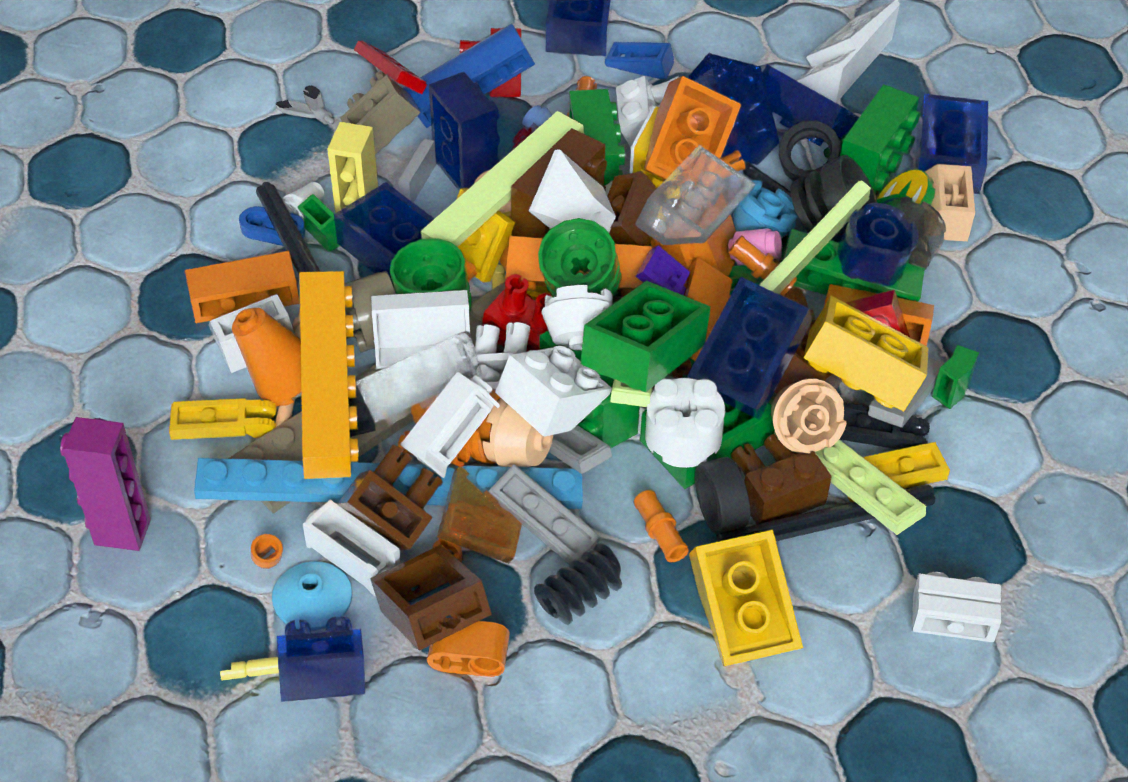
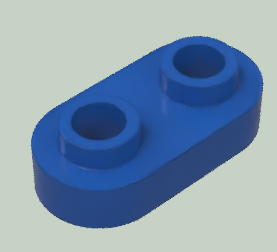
(257, 225)

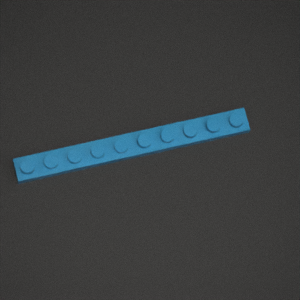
(285, 481)

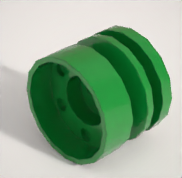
(576, 247)
(429, 267)

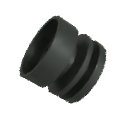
(820, 192)

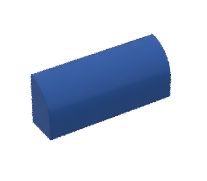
(487, 63)

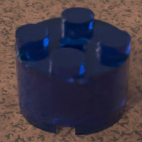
(877, 244)

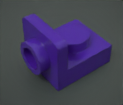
(663, 271)

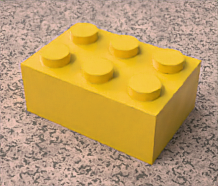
(866, 354)

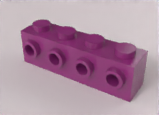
(106, 482)

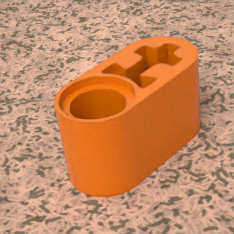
(472, 651)

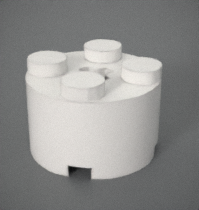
(685, 421)

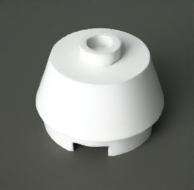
(570, 311)

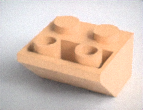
(954, 199)

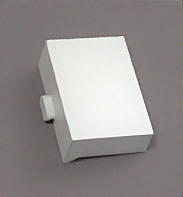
(415, 322)

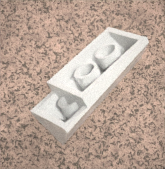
(850, 51)

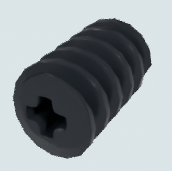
(580, 583)

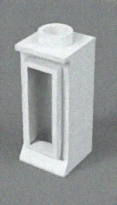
(450, 422)
(334, 521)

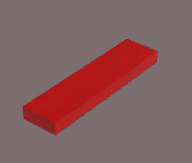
(390, 66)

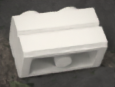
(956, 607)

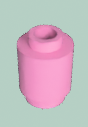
(763, 239)

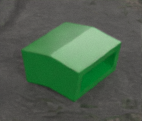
(314, 215)
(955, 376)

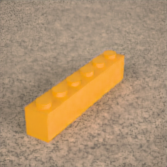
(324, 376)

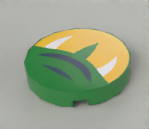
(910, 184)

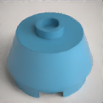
(765, 210)

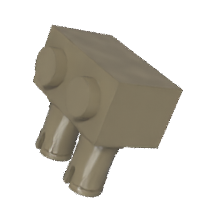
(384, 108)

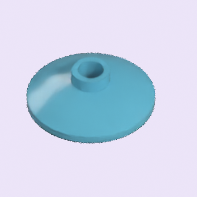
(316, 606)

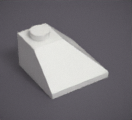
(570, 194)

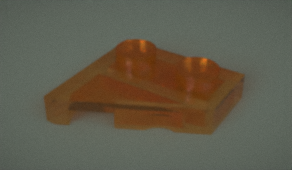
(478, 521)

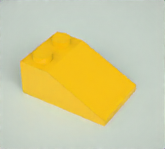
(746, 597)

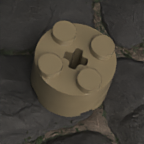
(361, 309)

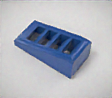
(642, 58)

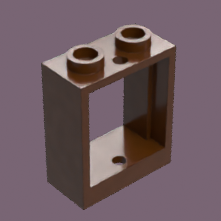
(424, 620)

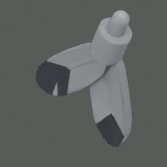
(312, 109)

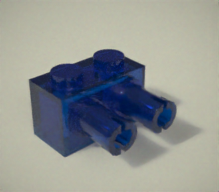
(320, 662)

